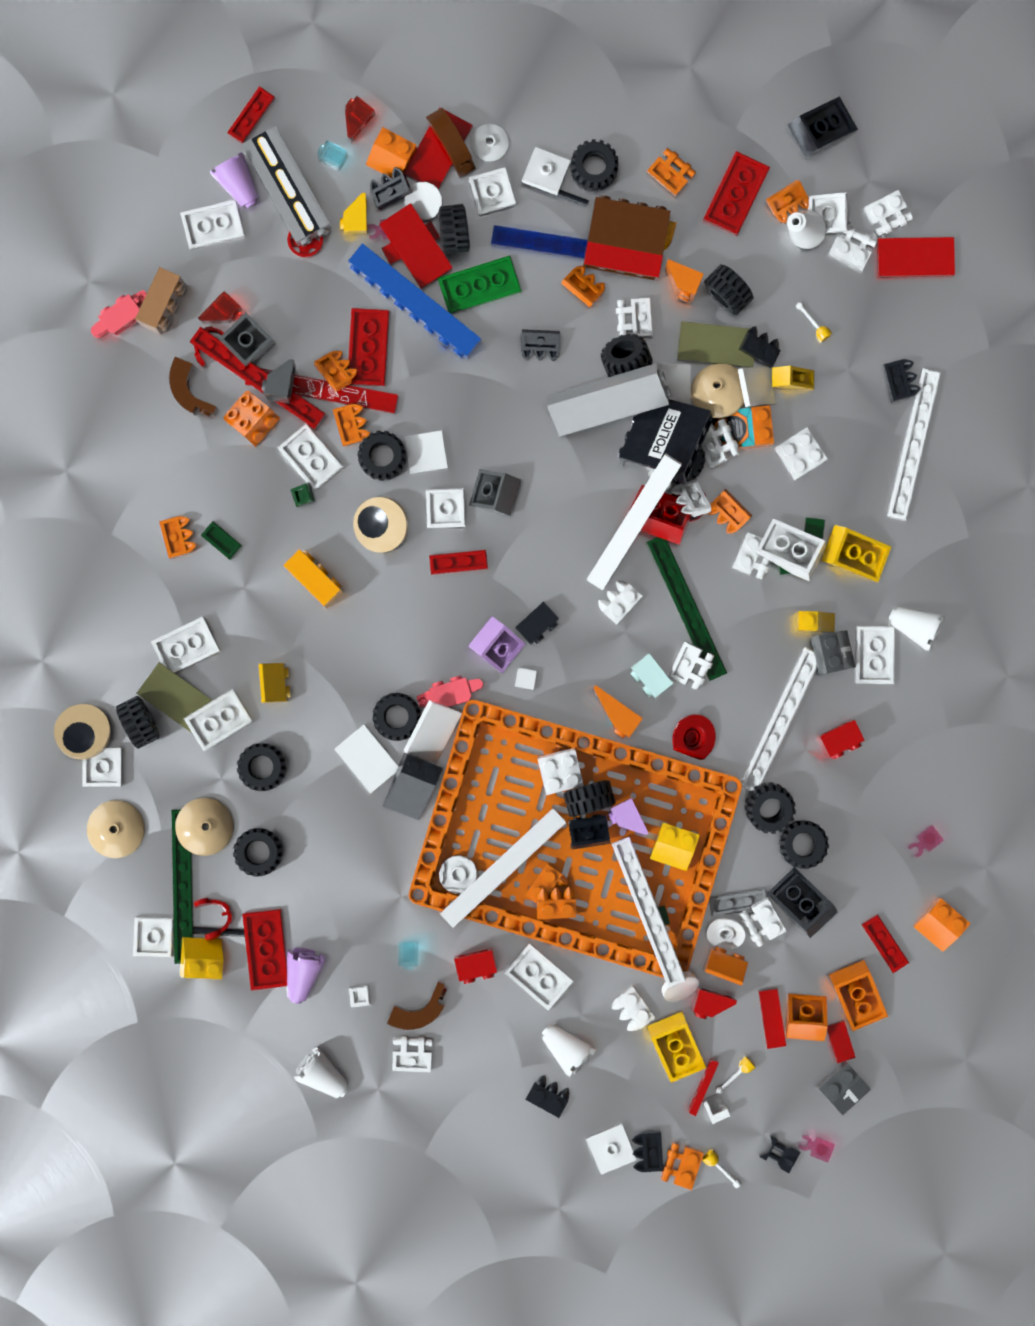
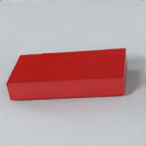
(840, 1041)

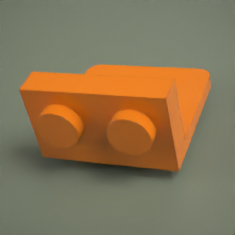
(251, 417)

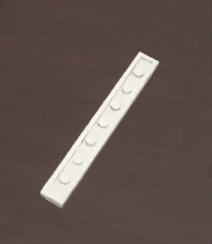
(914, 444)
(634, 521)
(780, 721)
(502, 868)
(649, 912)

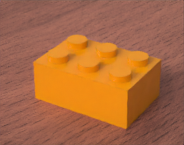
(314, 578)

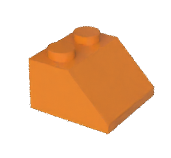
(390, 152)
(683, 280)
(941, 924)
(726, 966)
(806, 1017)

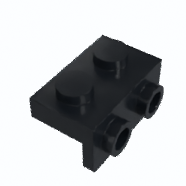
(589, 831)

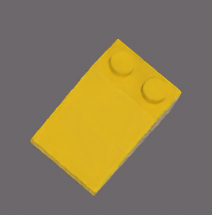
(856, 553)
(676, 1047)

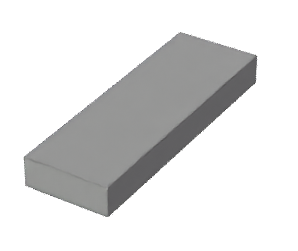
(735, 902)

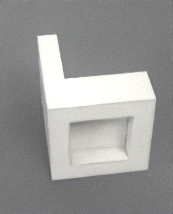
(716, 1108)

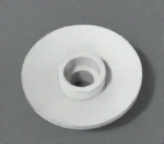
(493, 151)
(726, 939)

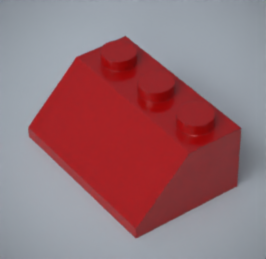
(666, 519)

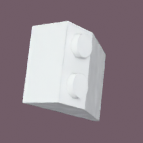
(792, 549)

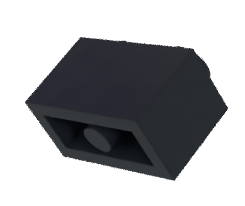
(537, 624)

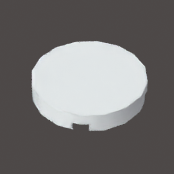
(425, 199)
(457, 874)
(682, 990)

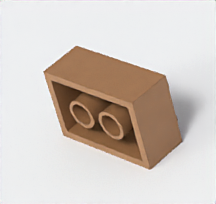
(161, 301)

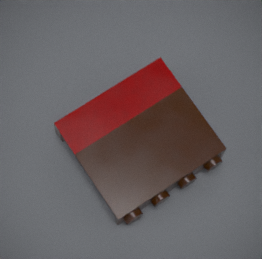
(626, 238)

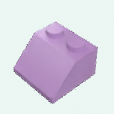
(497, 644)
(627, 816)

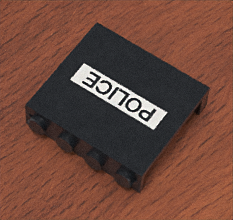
(670, 429)

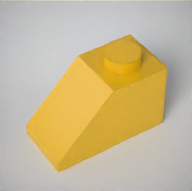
(355, 217)
(792, 378)
(815, 621)

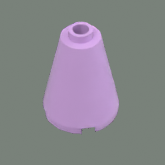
(236, 180)
(302, 973)

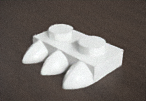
(692, 498)
(621, 602)
(633, 1008)

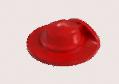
(694, 736)

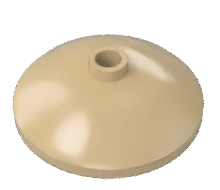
(722, 400)
(190, 822)
(129, 829)

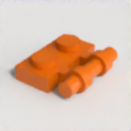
(667, 175)
(687, 1169)

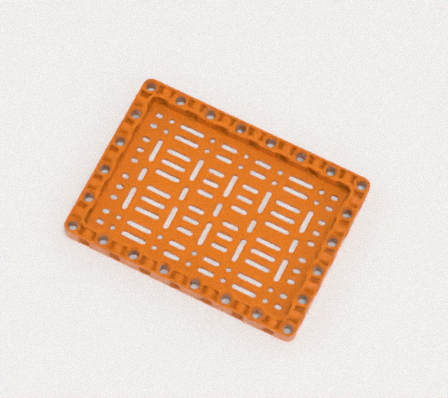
(600, 754)

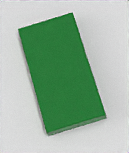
(479, 285)

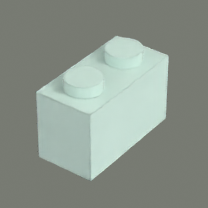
(650, 676)

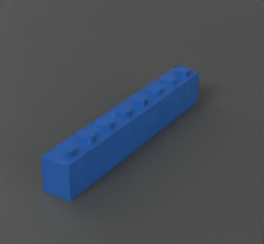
(415, 301)

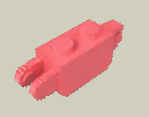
(119, 316)
(451, 693)

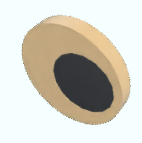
(381, 524)
(82, 731)

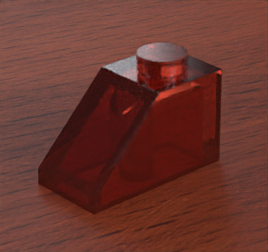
(357, 117)
(221, 311)

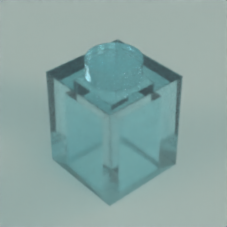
(332, 155)
(408, 954)

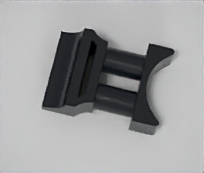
(787, 1158)

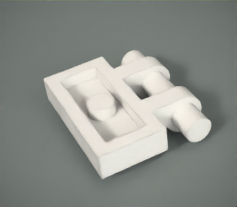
(886, 207)
(850, 252)
(641, 317)
(714, 449)
(747, 557)
(686, 662)
(767, 918)
(410, 1060)

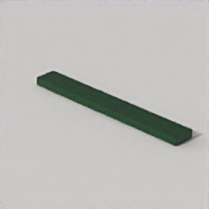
(685, 604)
(182, 891)

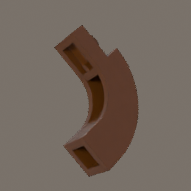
(451, 141)
(179, 383)
(415, 1019)

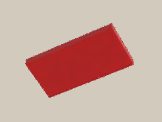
(430, 160)
(736, 193)
(415, 245)
(916, 257)
(368, 346)
(265, 949)

